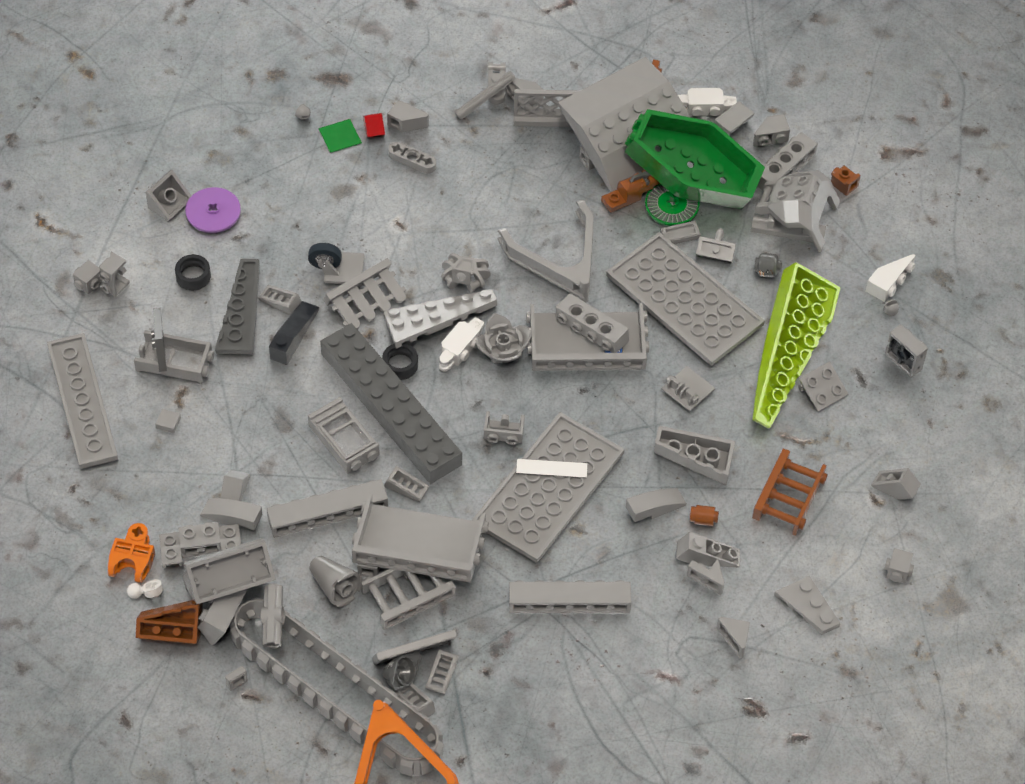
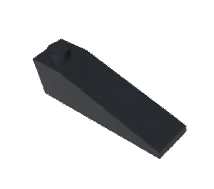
(292, 332)

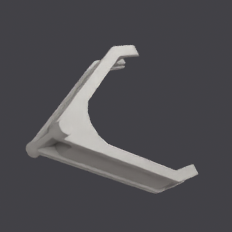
(572, 279)

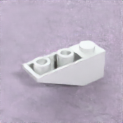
(886, 278)

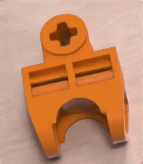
(132, 553)

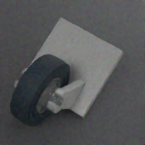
(336, 265)

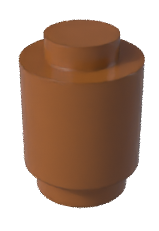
(704, 515)

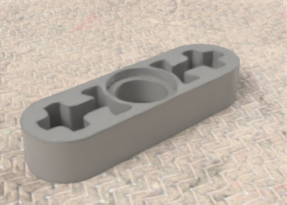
(418, 164)

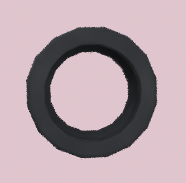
(190, 261)
(407, 350)

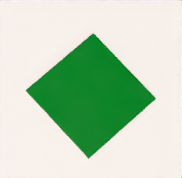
(340, 135)

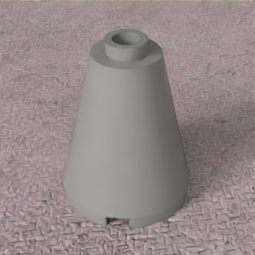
(336, 580)

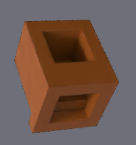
(845, 180)

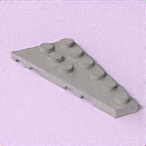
(432, 316)

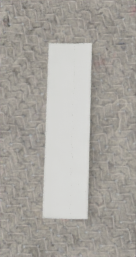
(551, 468)

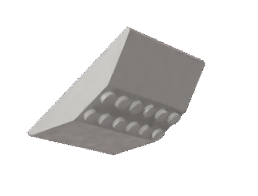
(607, 110)

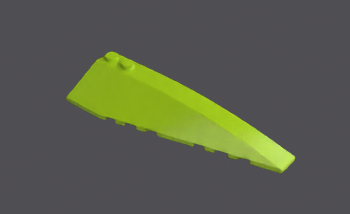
(797, 322)

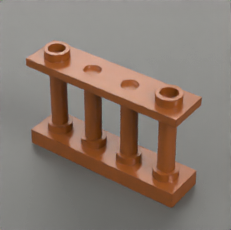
(770, 493)

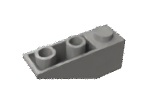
(706, 551)

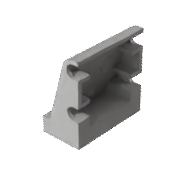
(228, 571)

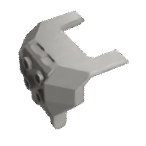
(799, 201)

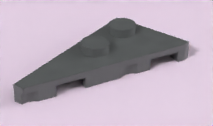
(158, 339)

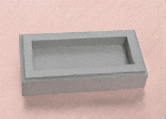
(681, 232)

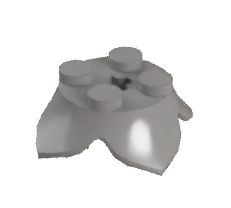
(502, 340)

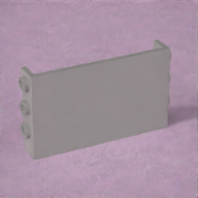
(560, 348)
(418, 541)

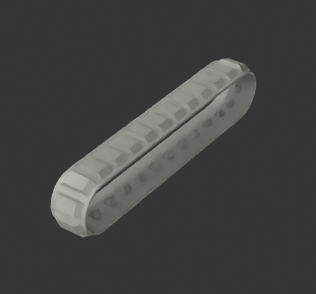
(406, 765)

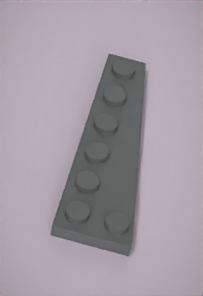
(240, 318)

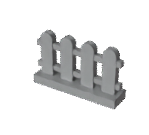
(372, 287)

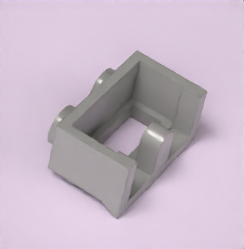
(111, 274)
(503, 430)

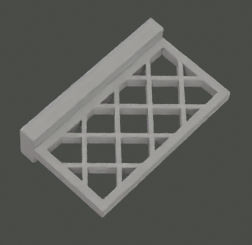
(534, 116)

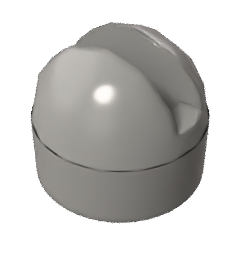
(303, 112)
(891, 307)

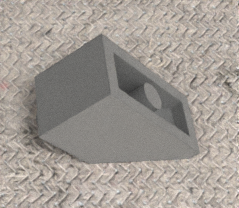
(897, 483)

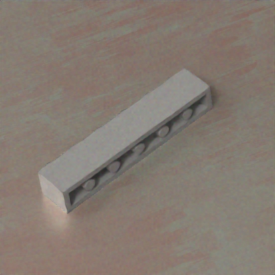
(324, 508)
(569, 597)

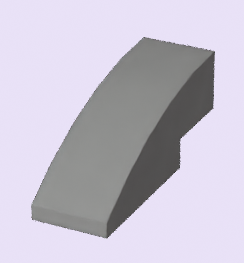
(654, 503)
(232, 512)

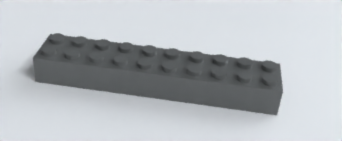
(391, 403)

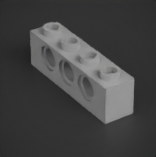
(789, 159)
(592, 323)

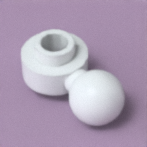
(151, 589)

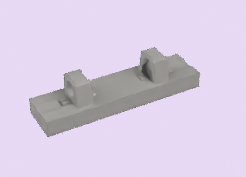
(765, 225)

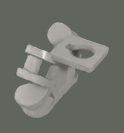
(461, 268)

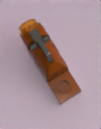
(629, 191)

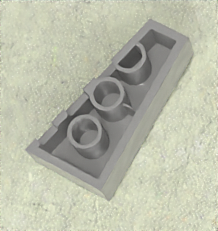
(696, 451)

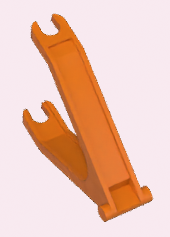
(386, 722)

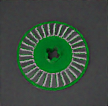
(662, 211)

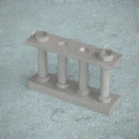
(407, 607)

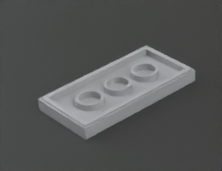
(420, 645)

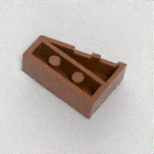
(171, 623)

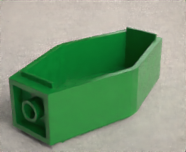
(701, 143)

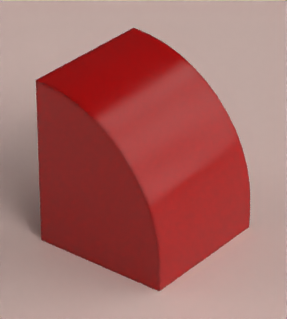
(374, 124)

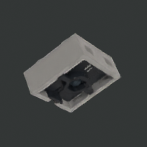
(906, 350)

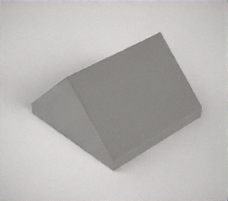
(167, 196)

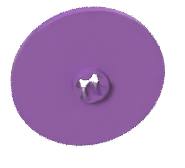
(212, 221)

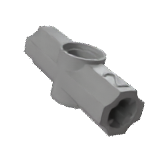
(272, 615)

